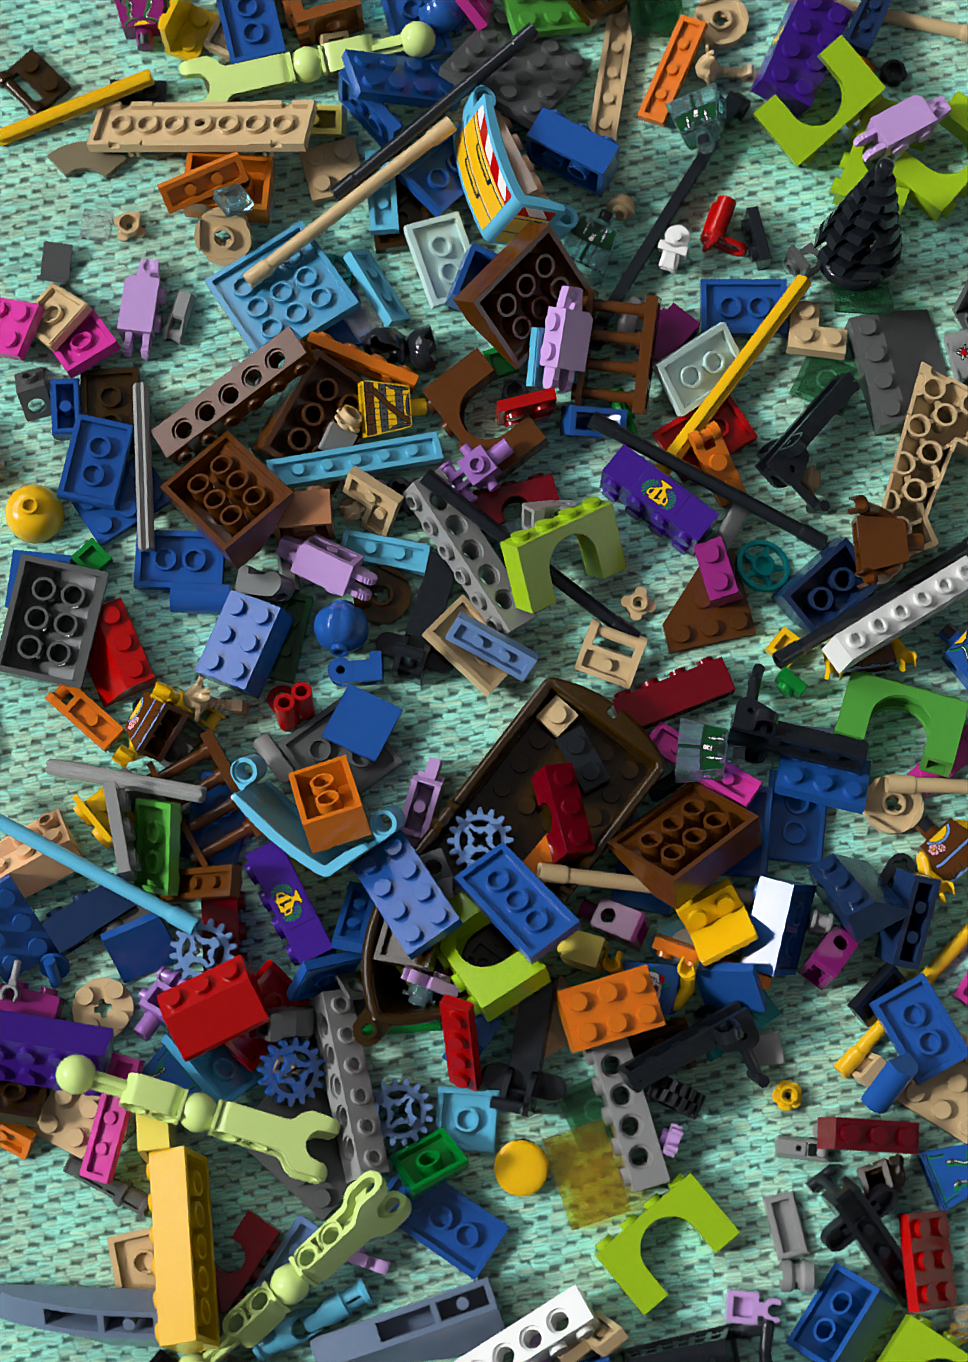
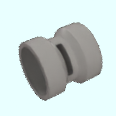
(797, 1276)

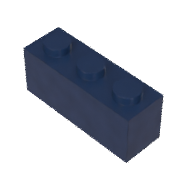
(84, 917)
(905, 940)

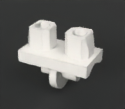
(673, 248)

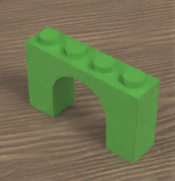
(939, 714)

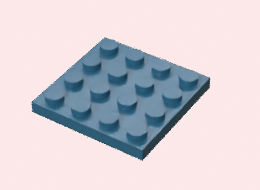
(298, 294)

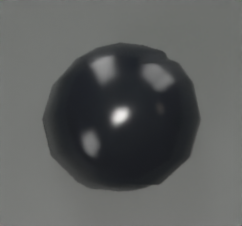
(386, 341)
(420, 346)

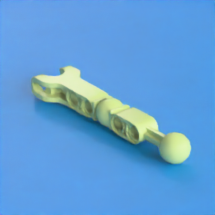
(305, 64)
(200, 1112)
(324, 1252)

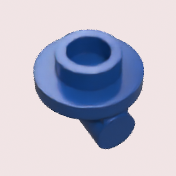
(54, 967)

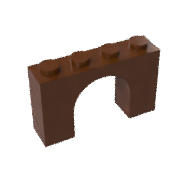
(450, 397)

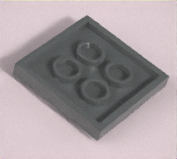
(307, 748)

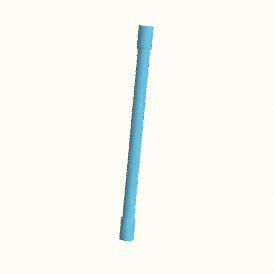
(172, 914)

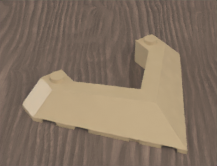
(931, 433)

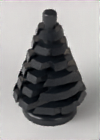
(863, 233)

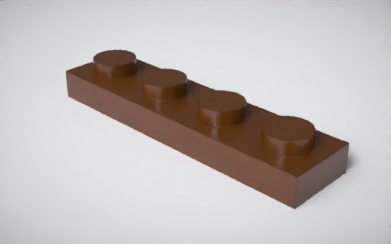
(207, 883)

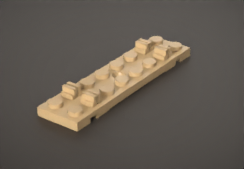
(227, 127)

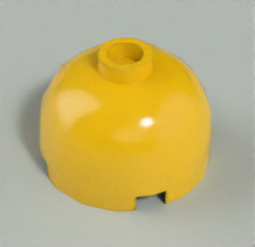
(34, 513)

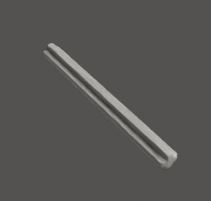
(143, 467)
(126, 780)

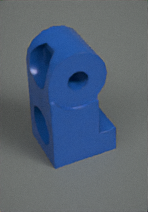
(357, 671)

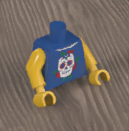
(672, 982)

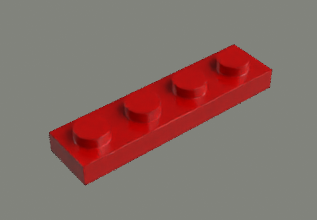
(461, 1042)

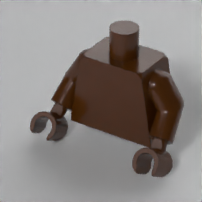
(880, 542)

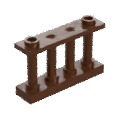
(639, 369)
(208, 750)

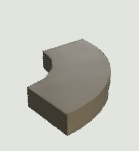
(77, 158)

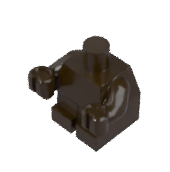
(883, 1172)

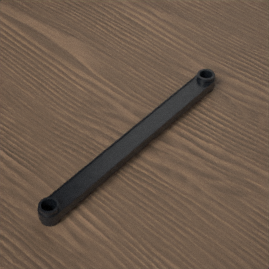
(736, 108)

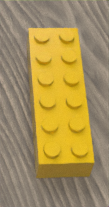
(183, 1251)

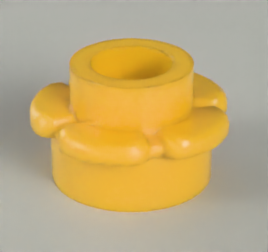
(795, 1099)

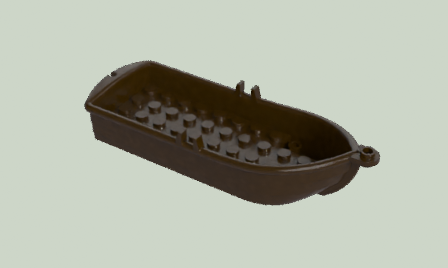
(505, 785)

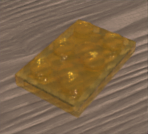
(586, 1174)

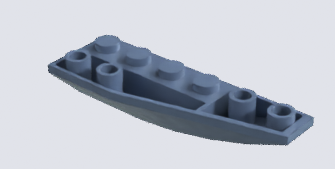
(90, 1313)
(419, 1331)

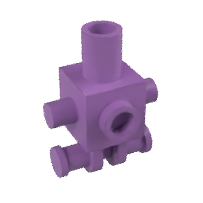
(479, 467)
(150, 1005)

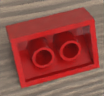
(118, 657)
(213, 1008)

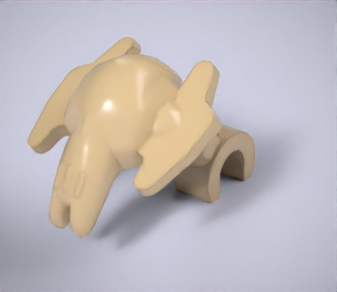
(709, 69)
(198, 698)

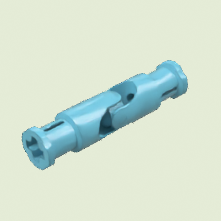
(328, 1312)

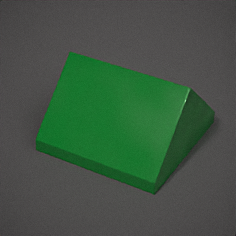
(429, 1163)

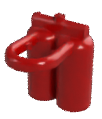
(717, 225)
(293, 705)

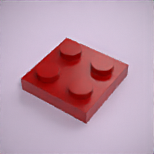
(535, 404)

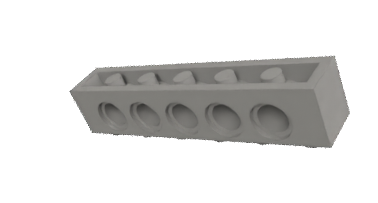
(467, 572)
(348, 1086)
(653, 1169)

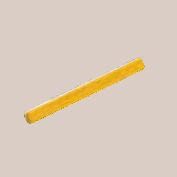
(76, 107)

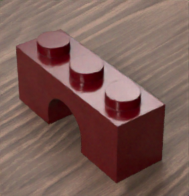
(536, 488)
(570, 831)
(868, 1135)
(257, 1240)

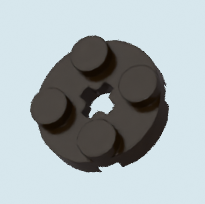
(398, 590)

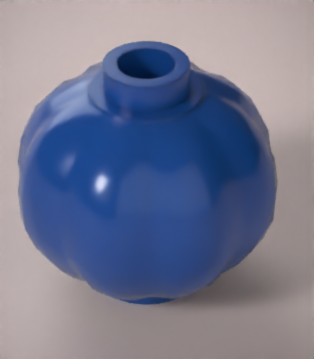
(442, 16)
(341, 628)

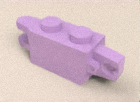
(902, 125)
(141, 308)
(565, 340)
(327, 565)
(423, 801)

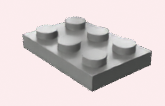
(122, 831)

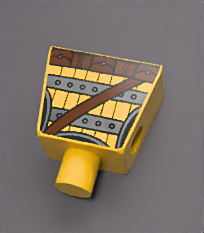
(387, 408)

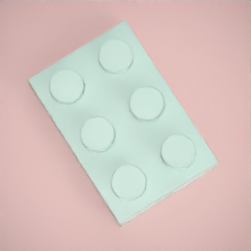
(437, 253)
(696, 368)

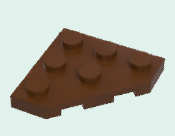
(698, 623)

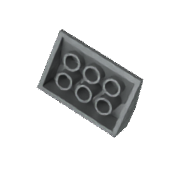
(889, 359)
(51, 621)
(321, 1197)

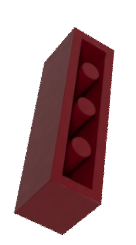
(676, 695)
(229, 913)

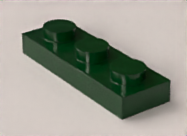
(288, 659)

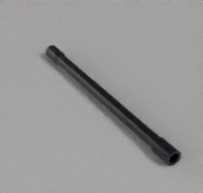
(515, 45)
(614, 431)
(445, 491)
(798, 648)

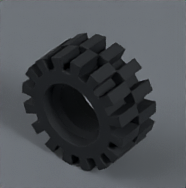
(676, 1096)

